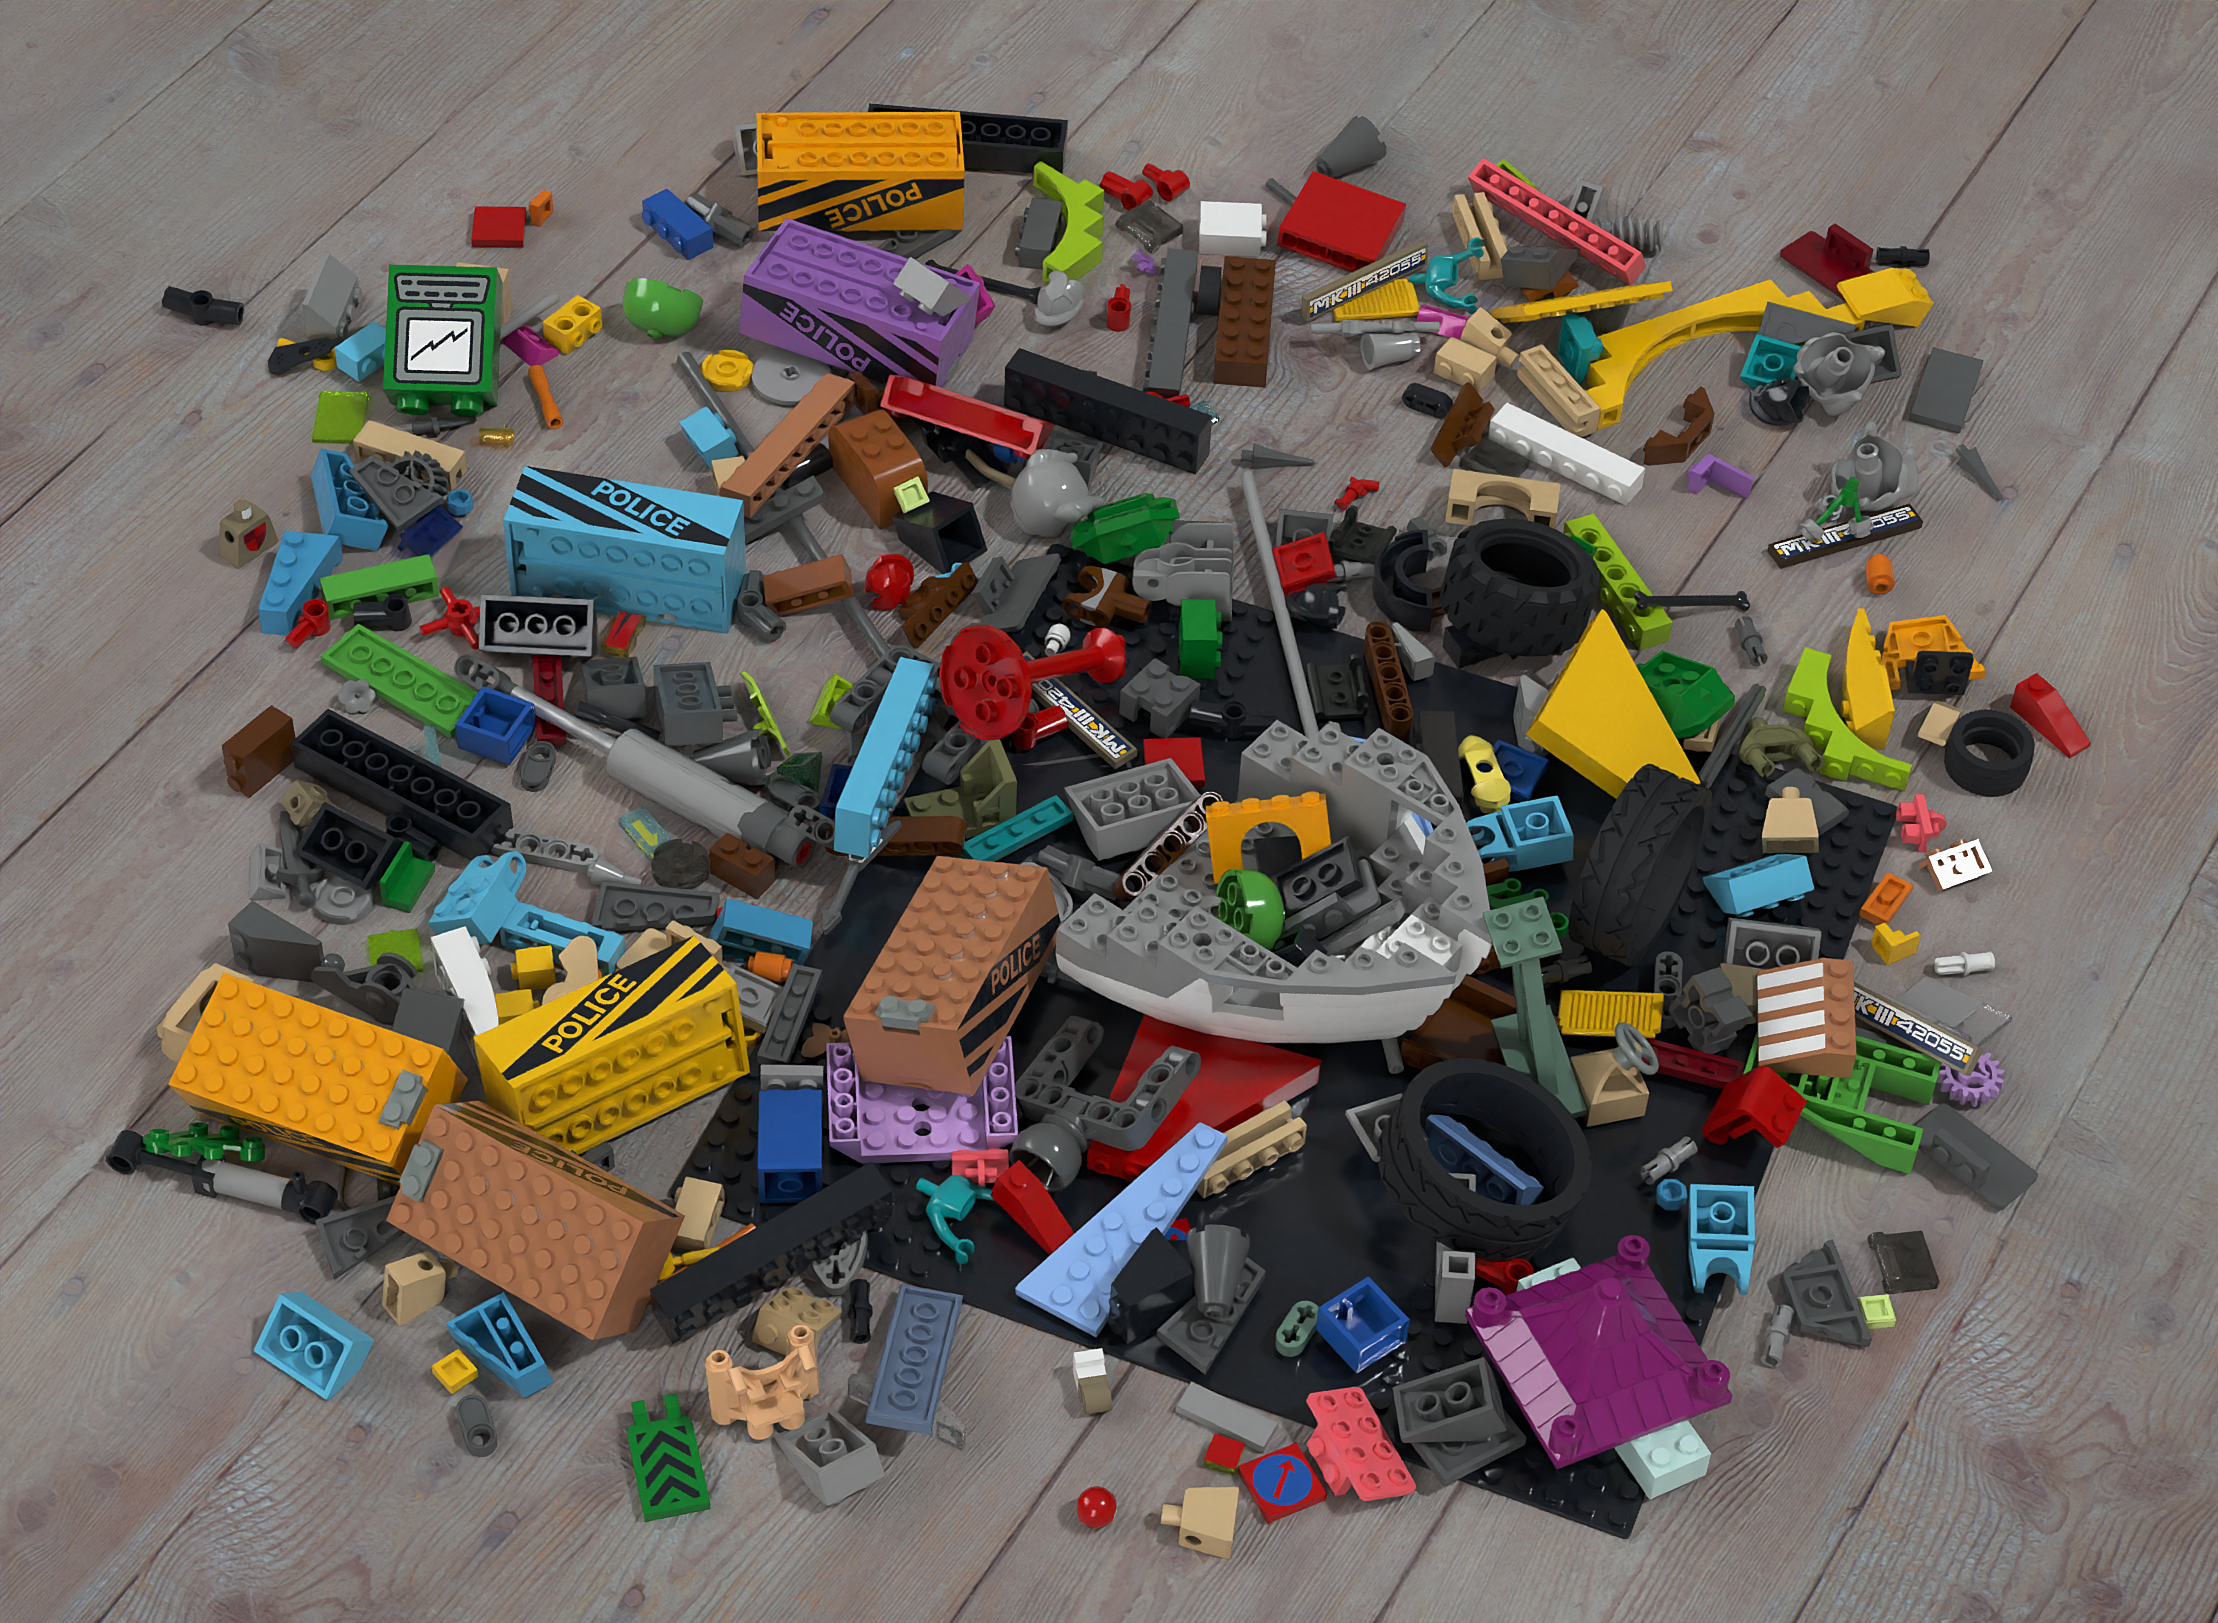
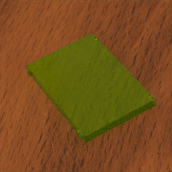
(339, 416)

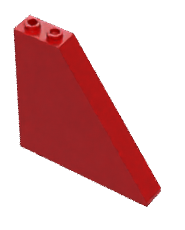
(1231, 1087)

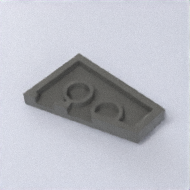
(394, 494)
(356, 1234)

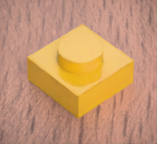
(455, 1371)

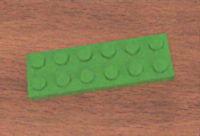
(400, 678)

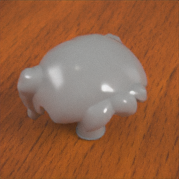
(1836, 370)
(1882, 468)
(1050, 494)

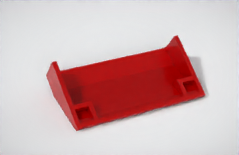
(965, 414)

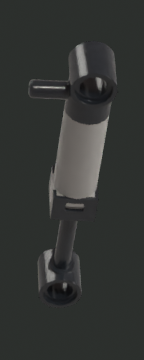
(217, 1176)

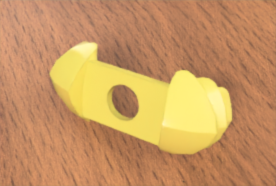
(1491, 787)

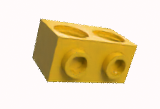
(572, 324)

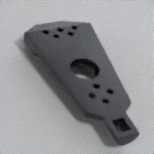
(293, 354)

